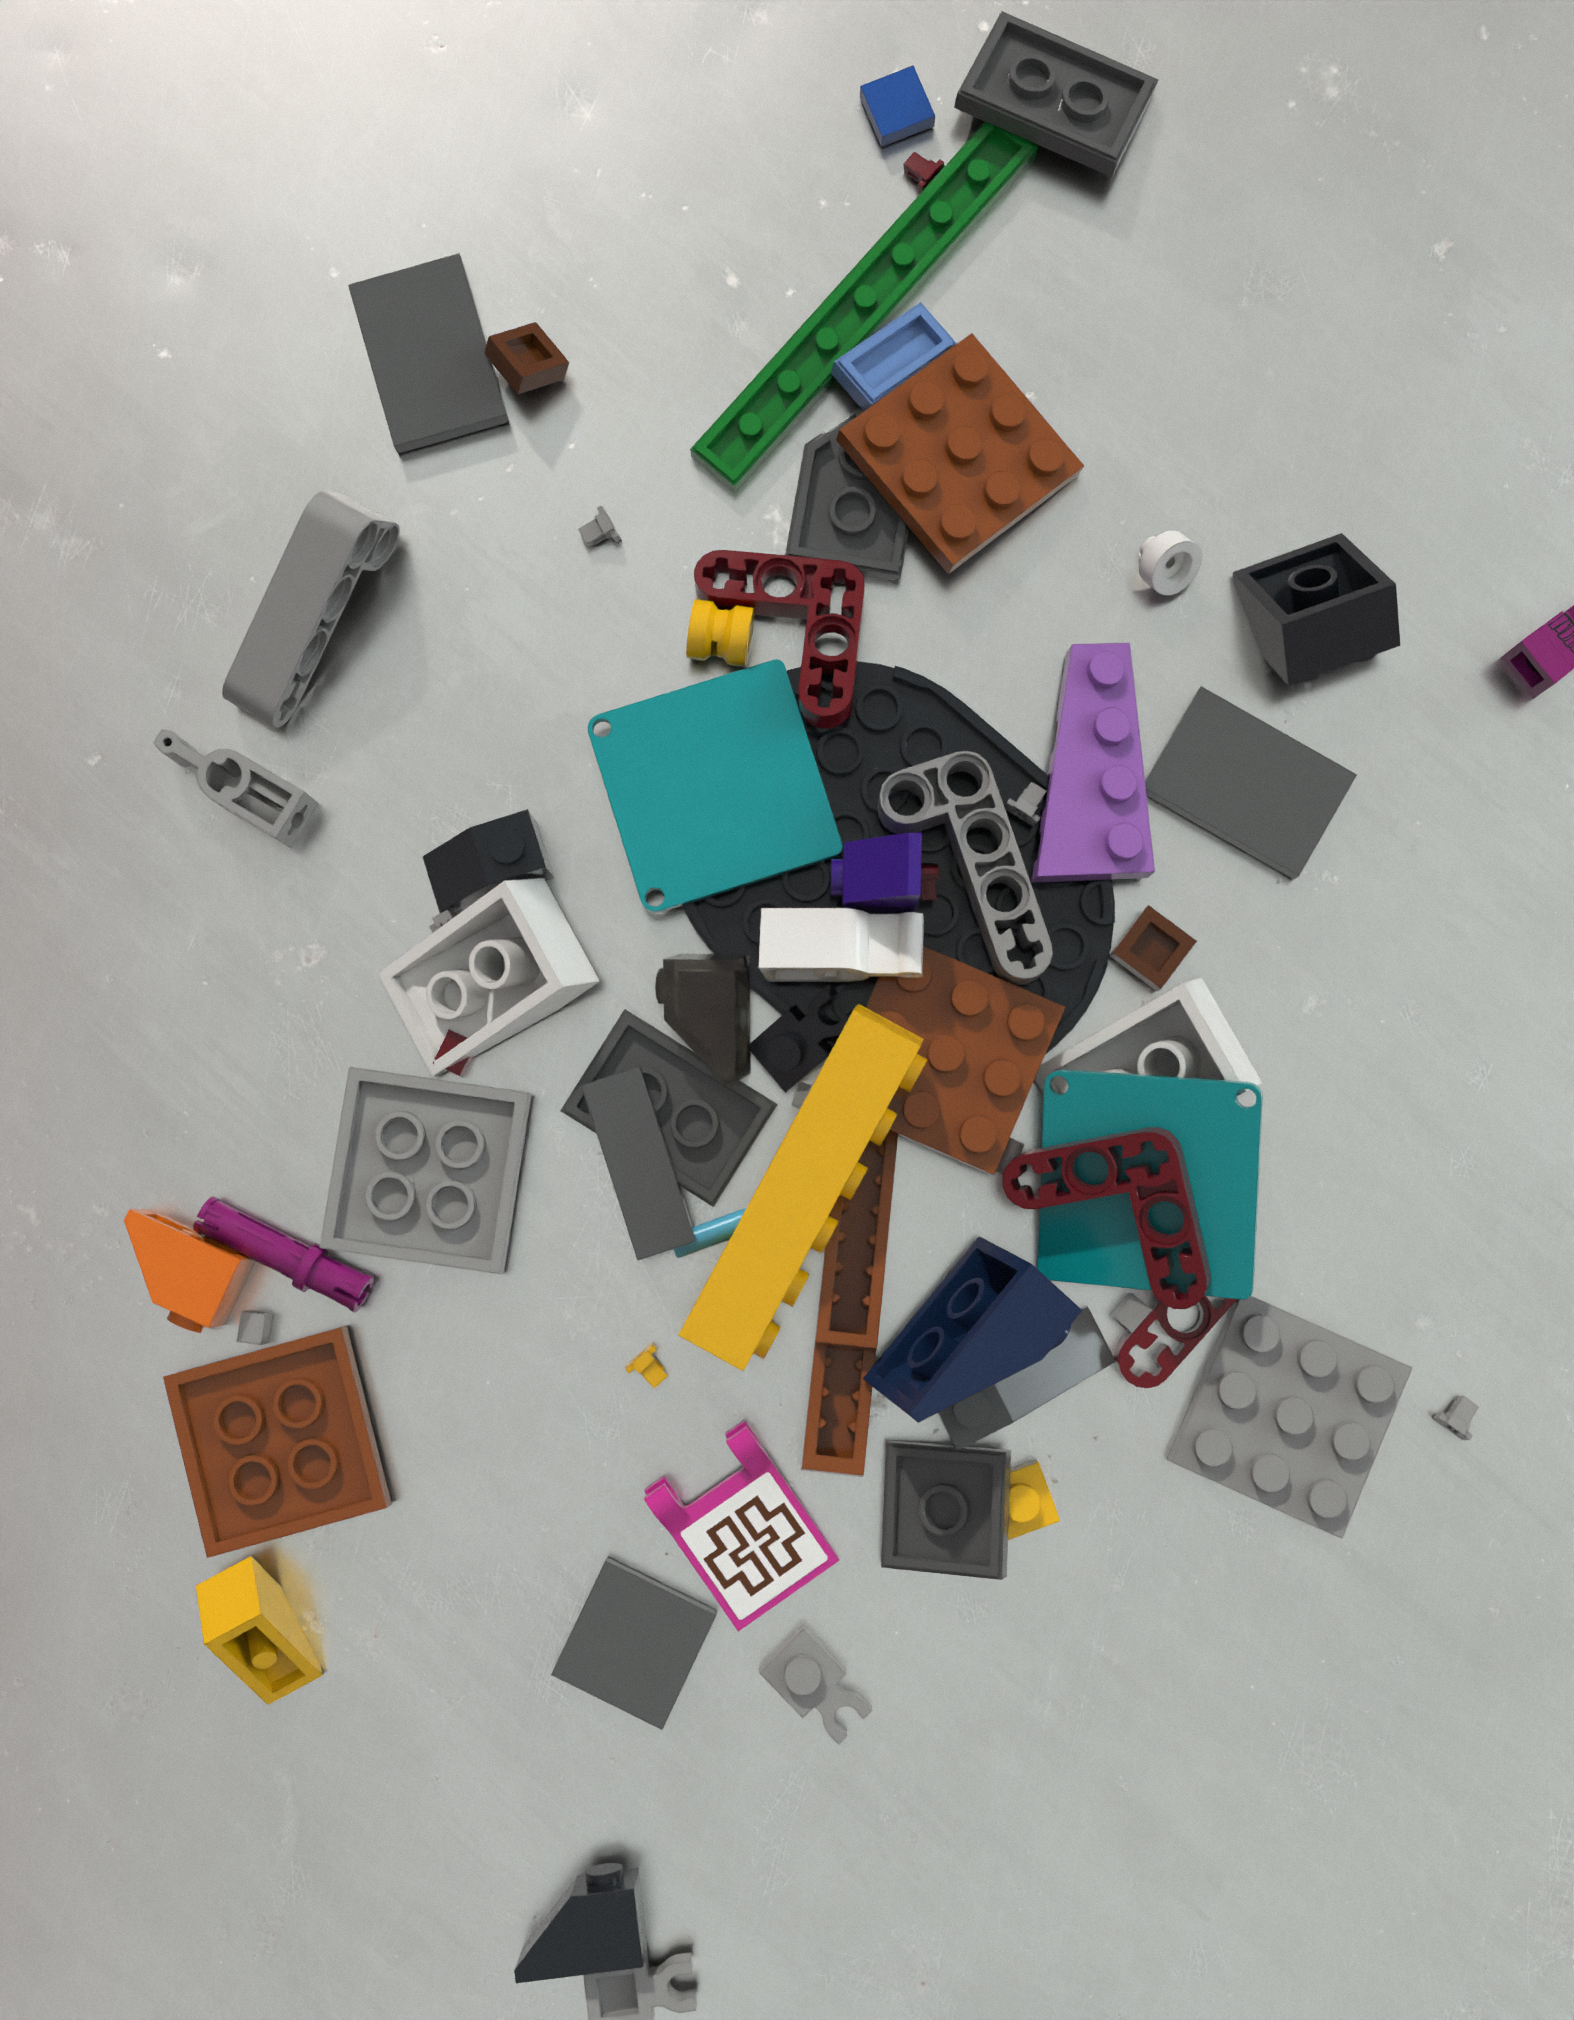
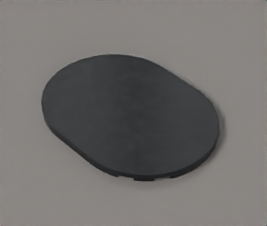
(894, 725)

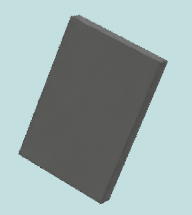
(1056, 93)
(428, 353)
(1248, 783)
(702, 1118)

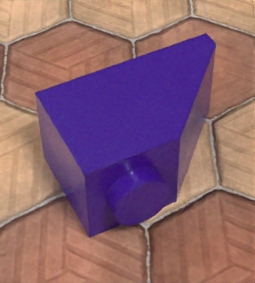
(879, 874)

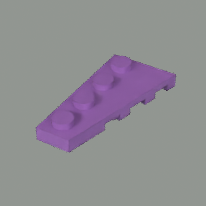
(1097, 788)

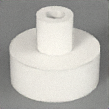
(1169, 562)

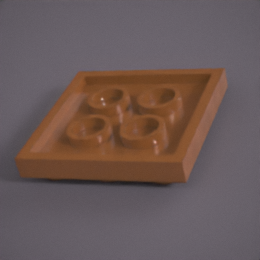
(959, 453)
(980, 1054)
(277, 1441)

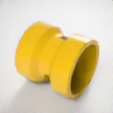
(720, 632)

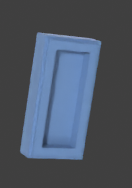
(891, 356)

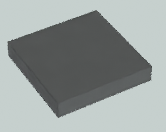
(946, 1509)
(634, 1643)

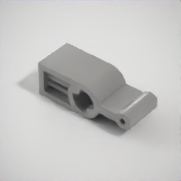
(247, 797)

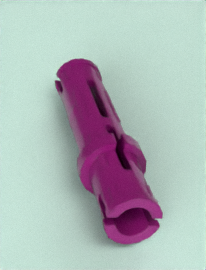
(303, 1264)

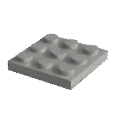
(425, 1170)
(1290, 1414)

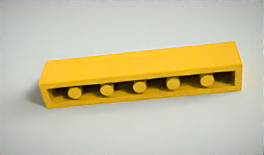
(802, 1186)

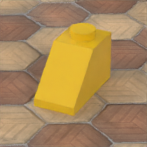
(256, 1631)

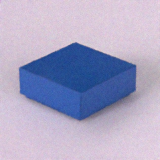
(897, 106)

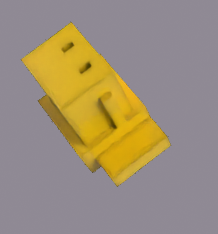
(648, 1366)

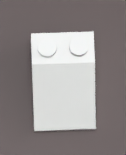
(488, 972)
(1167, 1037)

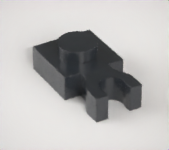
(797, 1041)

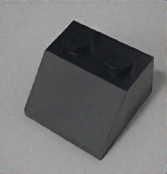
(1319, 608)

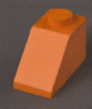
(186, 1270)

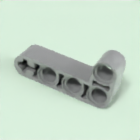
(304, 603)
(978, 870)

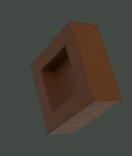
(526, 358)
(1153, 948)

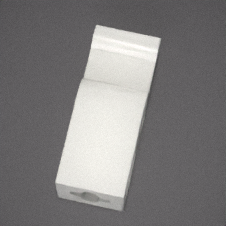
(839, 944)

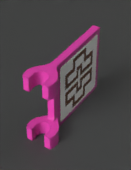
(745, 1533)

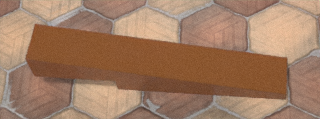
(850, 1320)

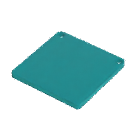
(715, 786)
(1221, 1147)

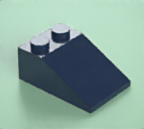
(972, 1332)

